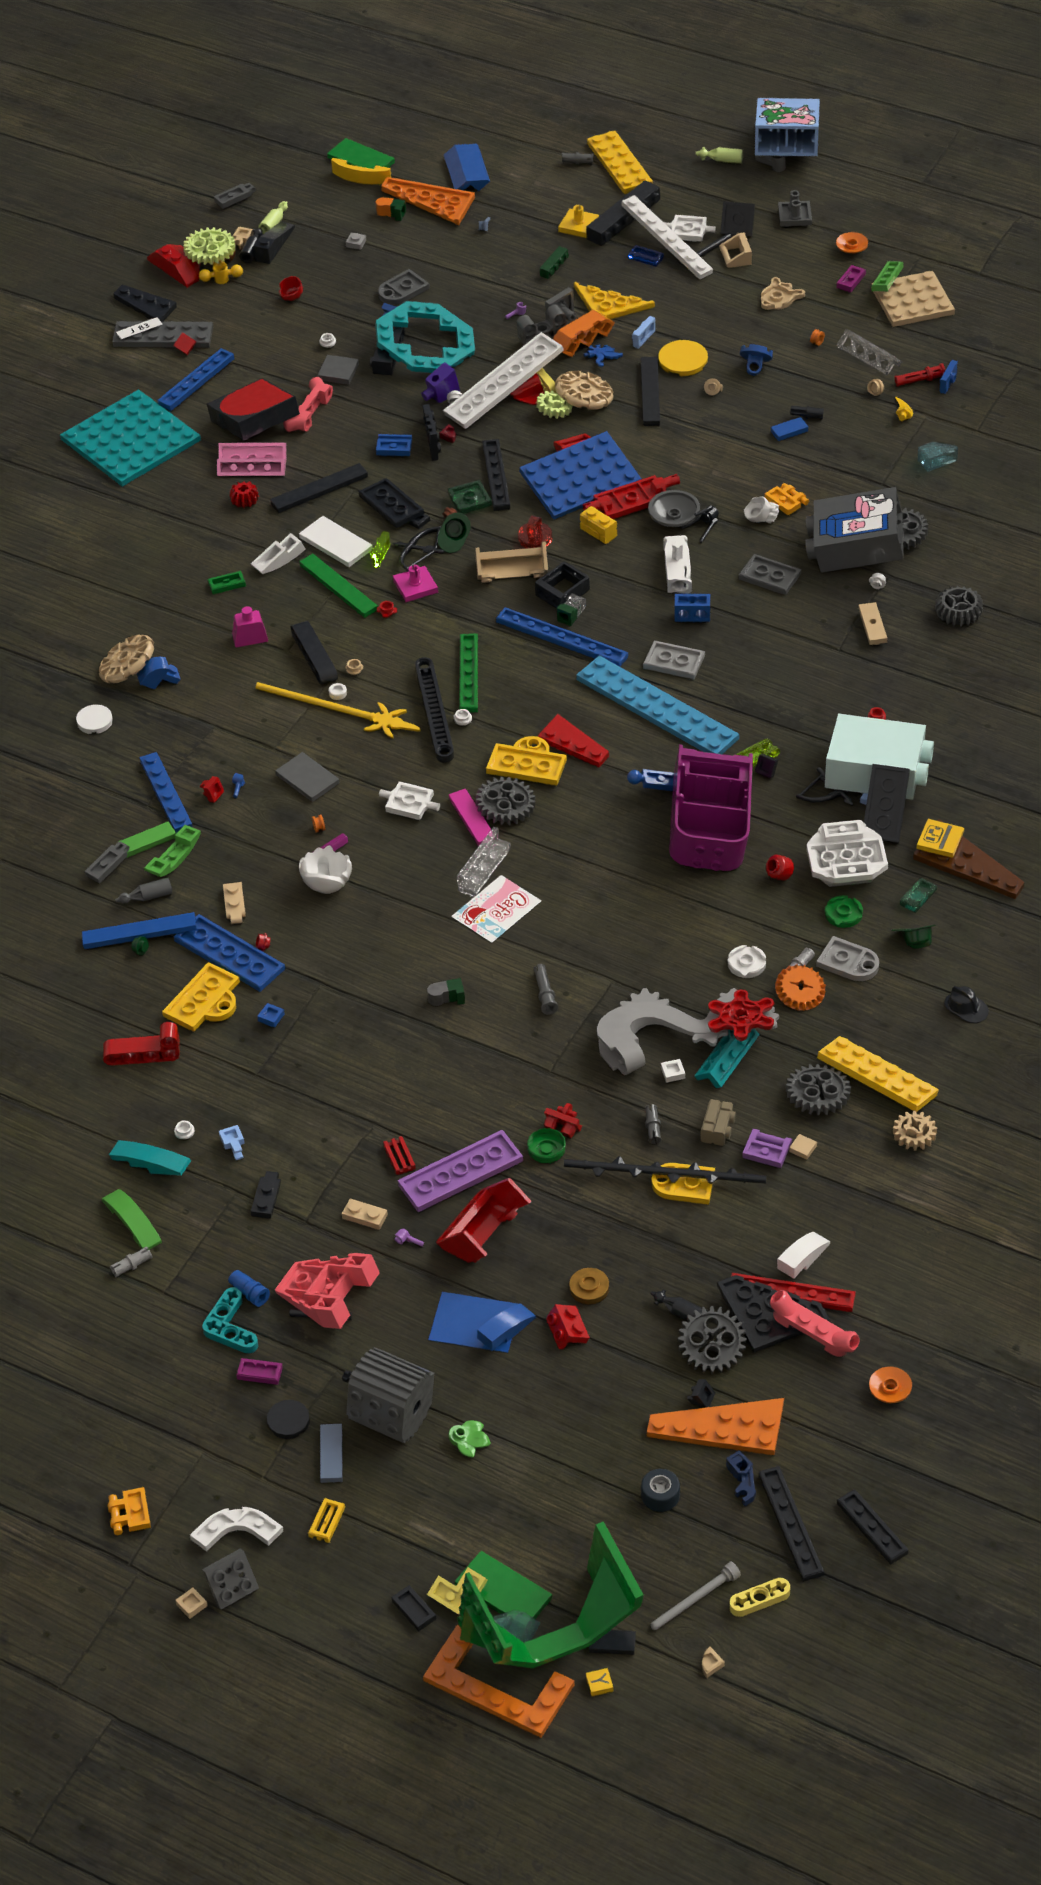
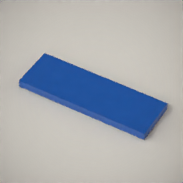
(231, 953)

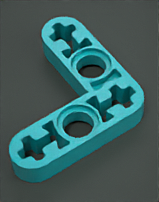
(222, 1323)

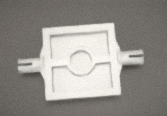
(690, 227)
(409, 800)

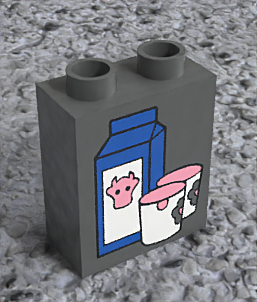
(856, 530)

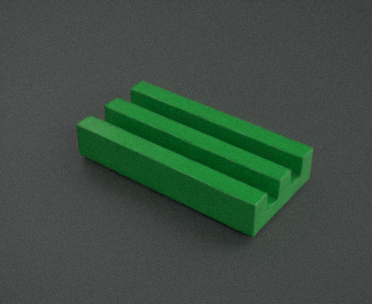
(226, 582)

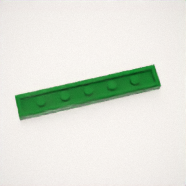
(338, 585)
(469, 672)

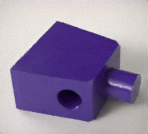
(441, 383)

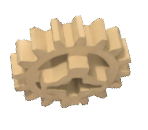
(914, 1130)

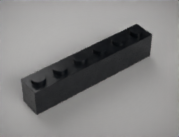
(617, 218)

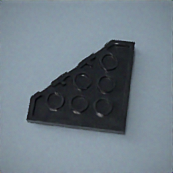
(752, 1307)

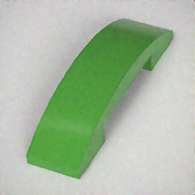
(176, 853)
(133, 1218)

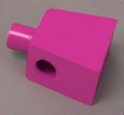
(248, 628)

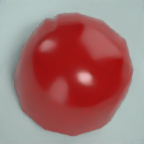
(290, 288)

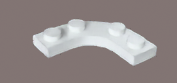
(231, 1520)

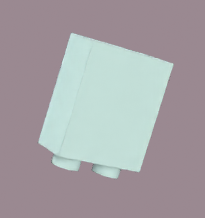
(869, 741)

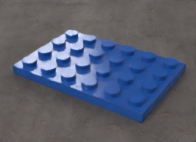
(577, 473)

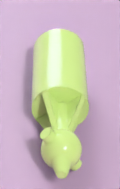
(722, 154)
(273, 217)

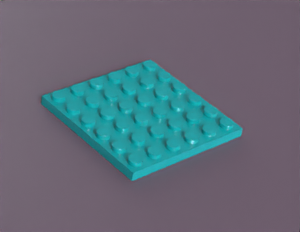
(130, 437)

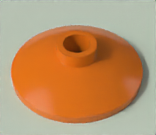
(852, 242)
(890, 1378)

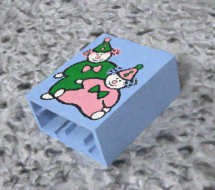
(787, 127)

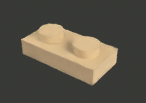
(364, 1214)

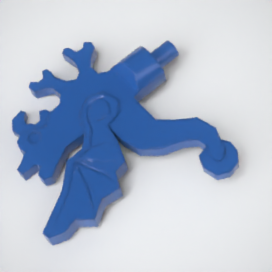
(600, 353)

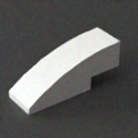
(278, 554)
(802, 1254)

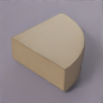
(711, 1662)

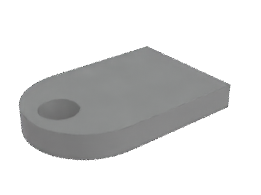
(848, 960)

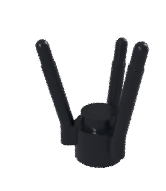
(707, 515)

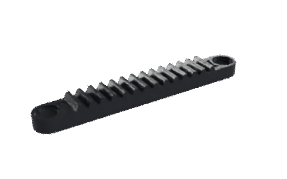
(434, 710)

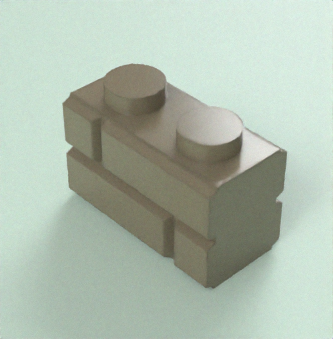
(717, 1122)

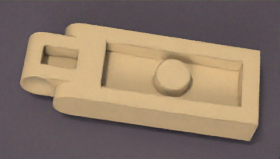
(234, 902)

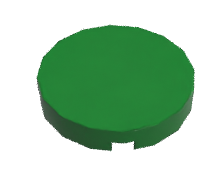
(843, 911)

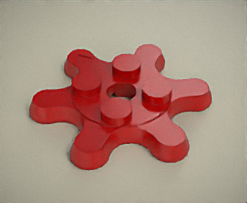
(738, 1007)

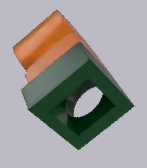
(391, 207)

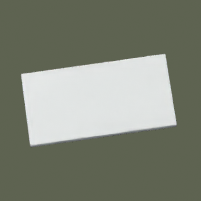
(336, 541)

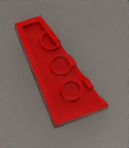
(571, 740)

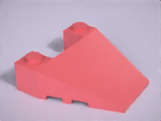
(321, 1286)

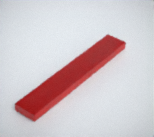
(828, 1297)

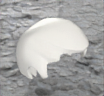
(325, 870)

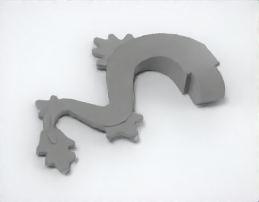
(618, 1027)

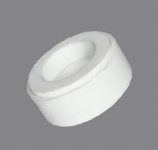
(337, 691)

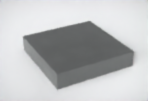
(338, 369)

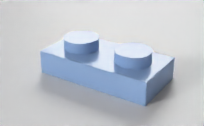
(643, 332)

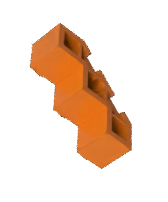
(583, 331)

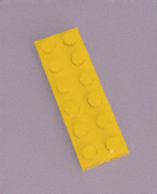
(618, 161)
(877, 1073)

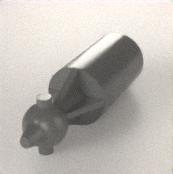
(147, 891)

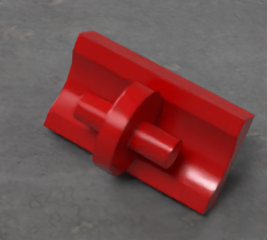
(564, 1117)

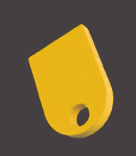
(685, 1188)

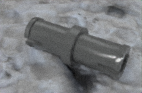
(577, 158)
(653, 1124)

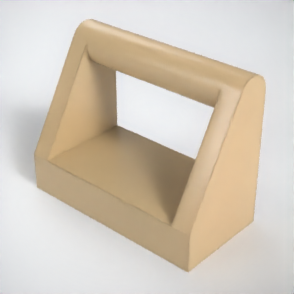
(742, 259)

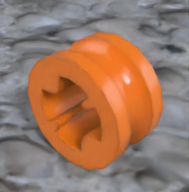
(817, 337)
(318, 823)

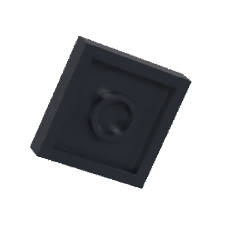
(737, 218)

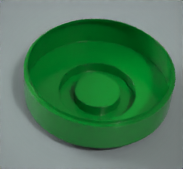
(546, 1145)

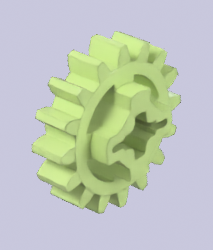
(553, 405)

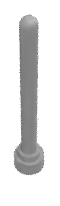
(729, 1573)

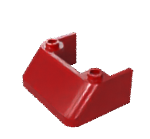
(481, 1219)

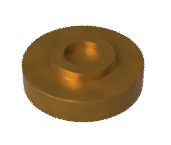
(589, 1286)

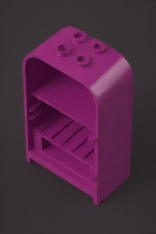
(710, 809)

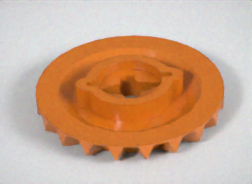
(789, 991)

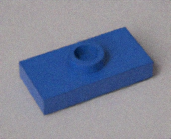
(948, 377)

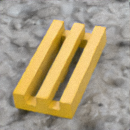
(321, 1534)

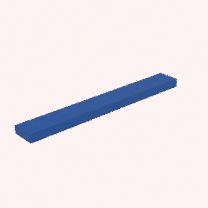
(560, 636)

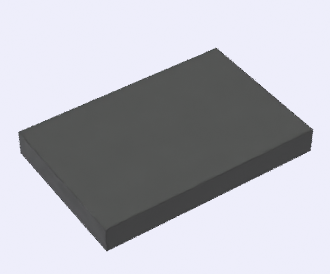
(769, 574)
(307, 776)

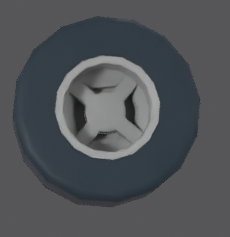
(660, 1490)

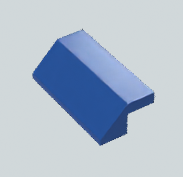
(466, 167)

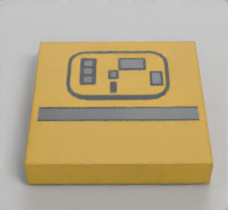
(940, 838)

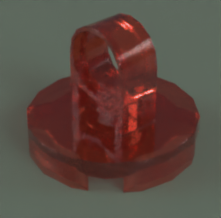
(534, 533)

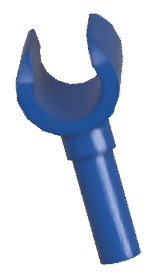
(239, 781)

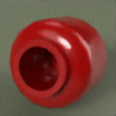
(779, 867)

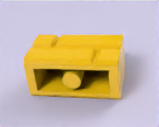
(598, 525)

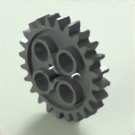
(914, 528)
(505, 800)
(805, 1092)
(726, 1352)

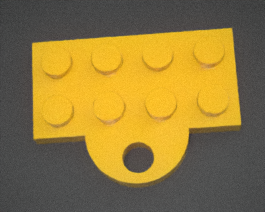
(527, 762)
(204, 998)

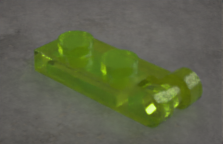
(764, 746)

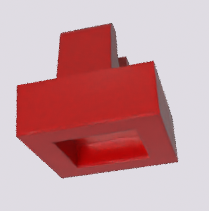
(212, 789)

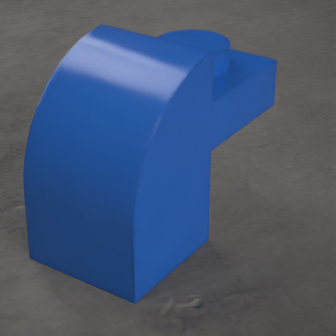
(155, 671)

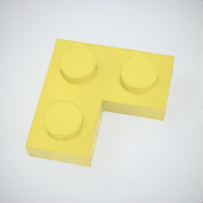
(449, 1594)

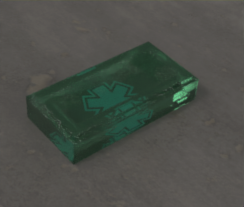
(918, 895)

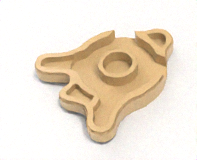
(779, 295)

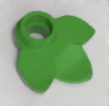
(471, 1437)

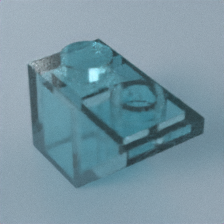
(518, 1624)

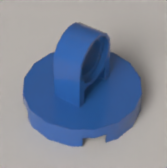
(755, 354)

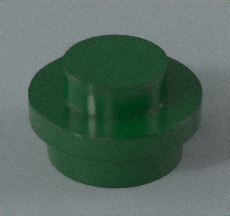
(140, 945)

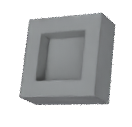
(356, 241)

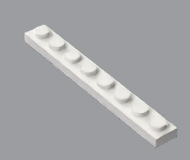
(667, 237)

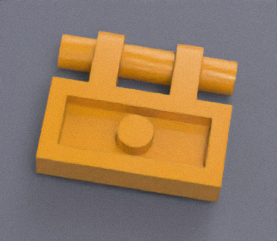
(787, 498)
(136, 1511)

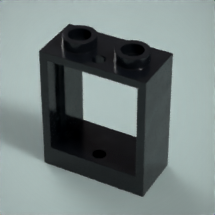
(545, 590)

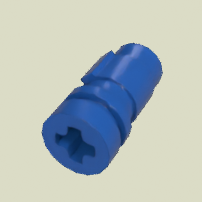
(250, 1288)

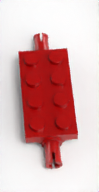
(631, 496)

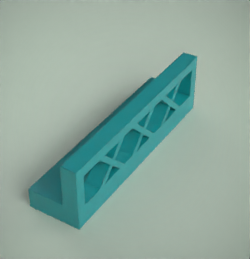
(725, 1058)

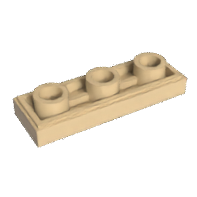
(872, 623)

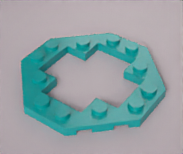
(447, 322)

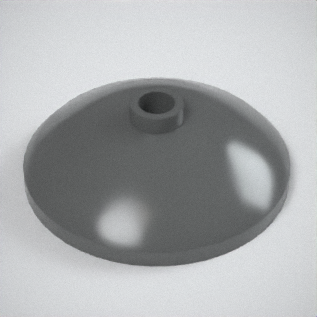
(673, 508)

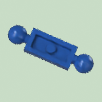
(652, 779)

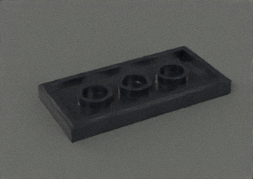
(391, 502)
(886, 801)

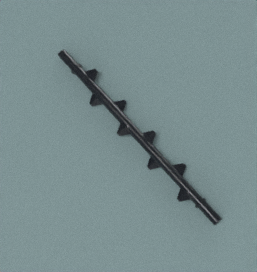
(673, 1173)

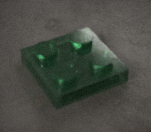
(469, 497)

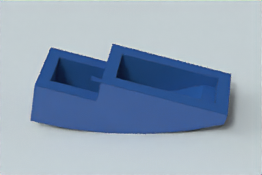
(504, 1326)

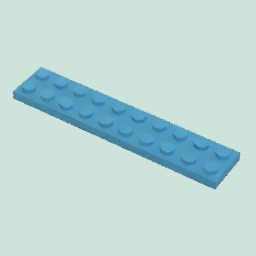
(657, 706)

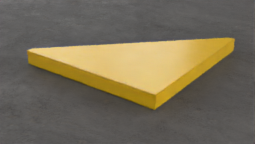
(611, 303)

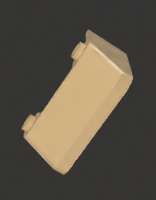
(511, 563)

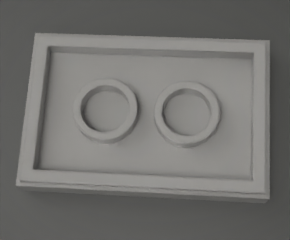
(674, 659)

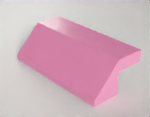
(251, 459)

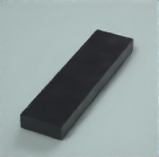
(872, 1526)

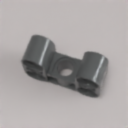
(528, 330)

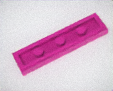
(470, 816)

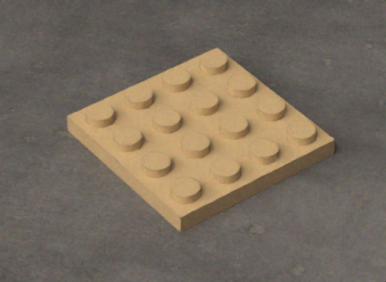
(915, 299)

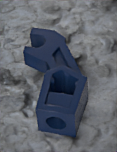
(746, 1487)

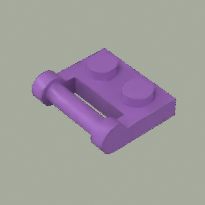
(766, 1152)

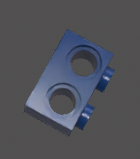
(692, 607)

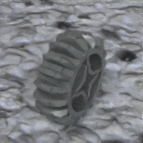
(959, 606)

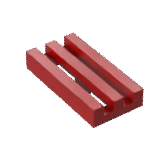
(394, 1143)

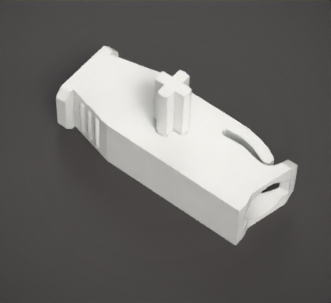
(677, 564)

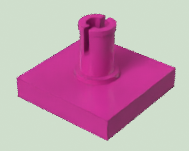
(415, 583)

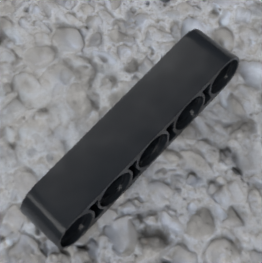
(314, 652)

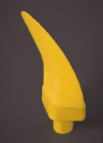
(904, 410)

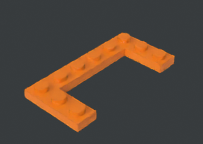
(534, 1719)

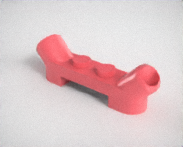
(319, 394)
(791, 1313)

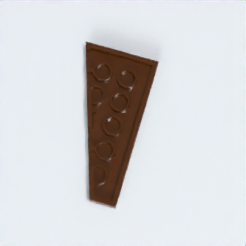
(974, 866)

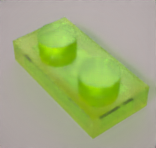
(380, 550)

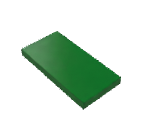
(360, 155)
(506, 1588)

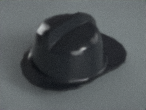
(966, 1005)

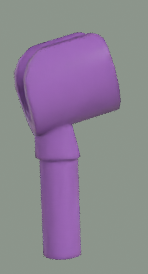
(520, 309)
(403, 1235)

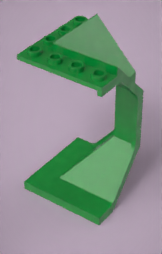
(609, 1602)

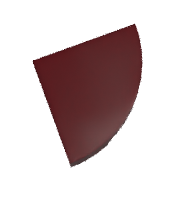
(448, 434)

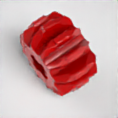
(244, 494)

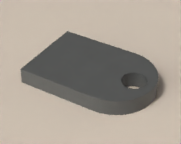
(402, 288)

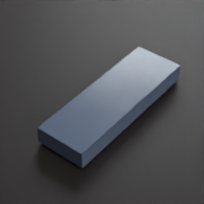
(331, 1453)

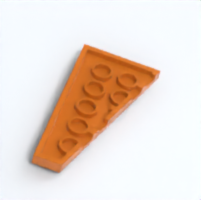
(439, 200)
(734, 1426)

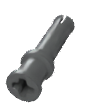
(546, 994)

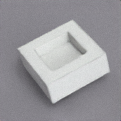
(673, 1070)

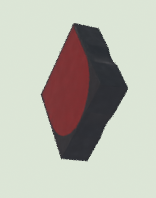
(253, 408)

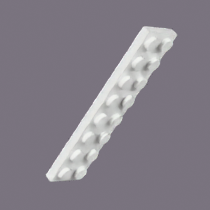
(503, 380)

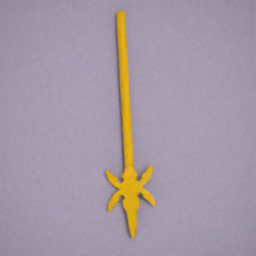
(384, 720)

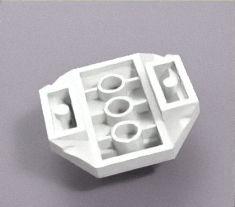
(846, 853)

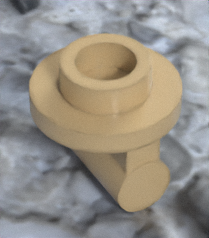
(712, 386)

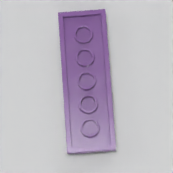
(460, 1170)

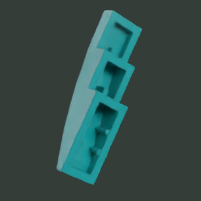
(150, 1157)

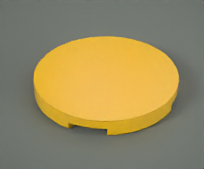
(683, 357)

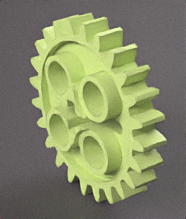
(209, 246)

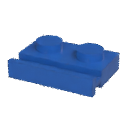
(393, 445)

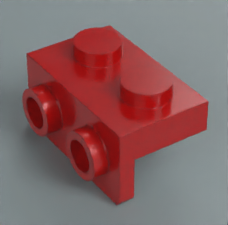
(566, 1325)

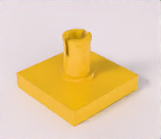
(576, 221)

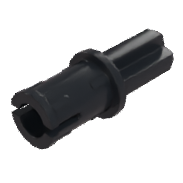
(807, 412)

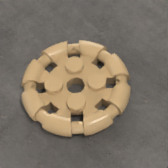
(584, 390)
(126, 659)

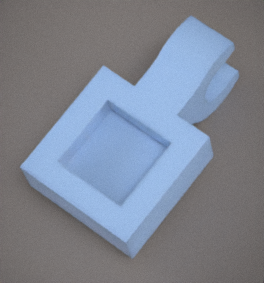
(233, 1139)

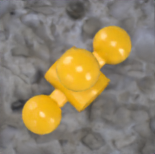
(220, 273)

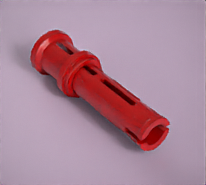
(927, 374)

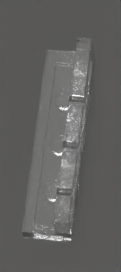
(872, 349)
(482, 863)

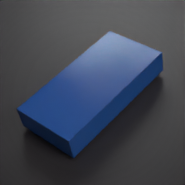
(789, 429)

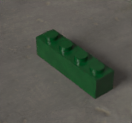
(554, 262)

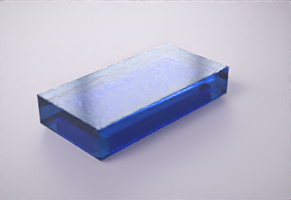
(646, 255)

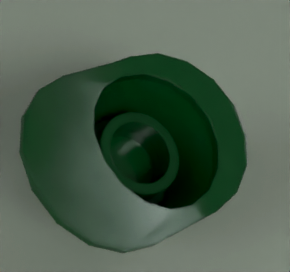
(454, 532)
(917, 937)

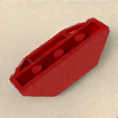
(174, 262)

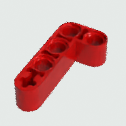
(144, 1049)

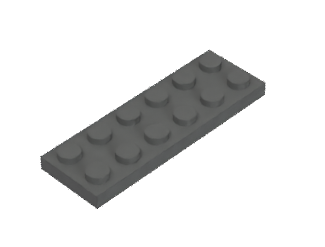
(165, 334)

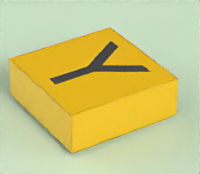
(599, 1682)

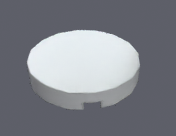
(94, 719)
(746, 961)

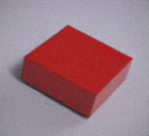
(184, 343)

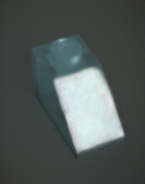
(936, 455)

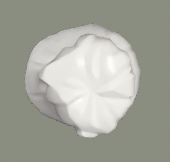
(761, 510)

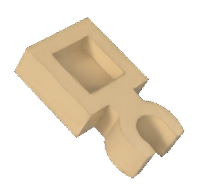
(241, 235)

